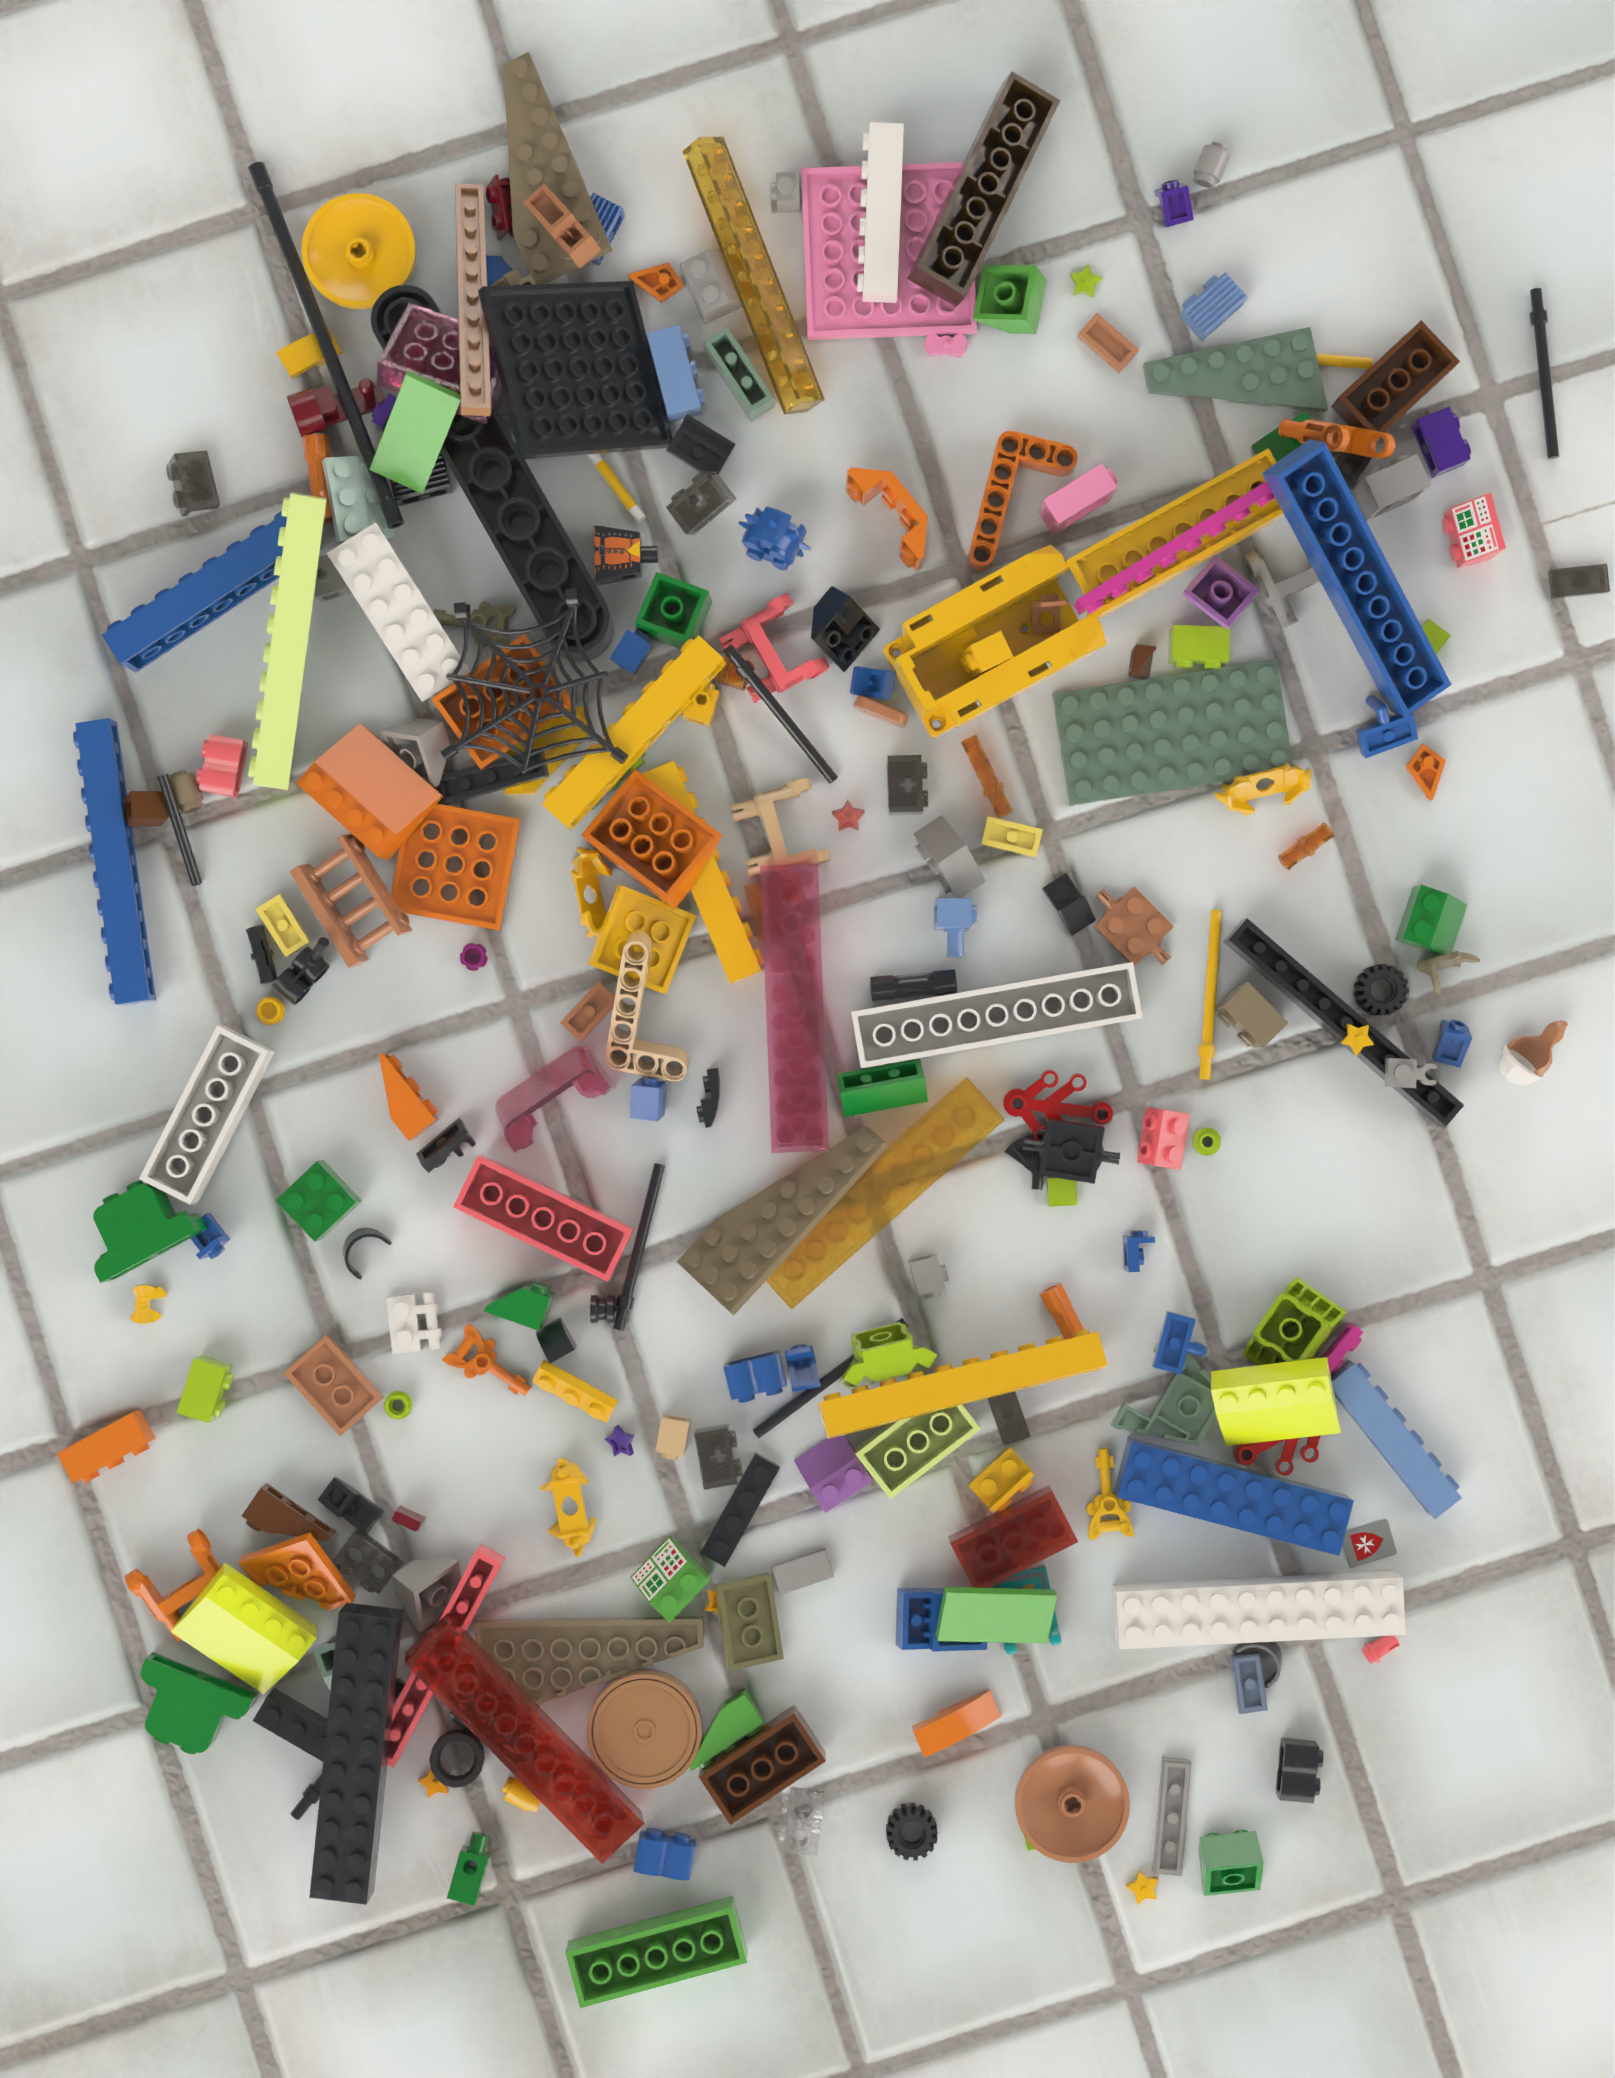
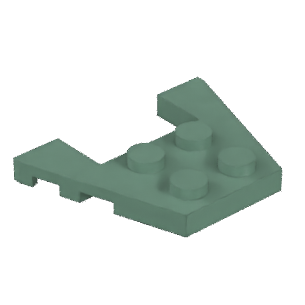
(1182, 1411)

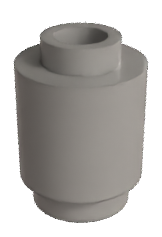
(1211, 165)

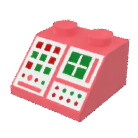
(1473, 531)

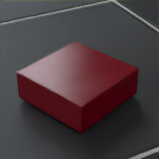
(408, 1518)

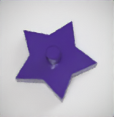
(620, 1441)

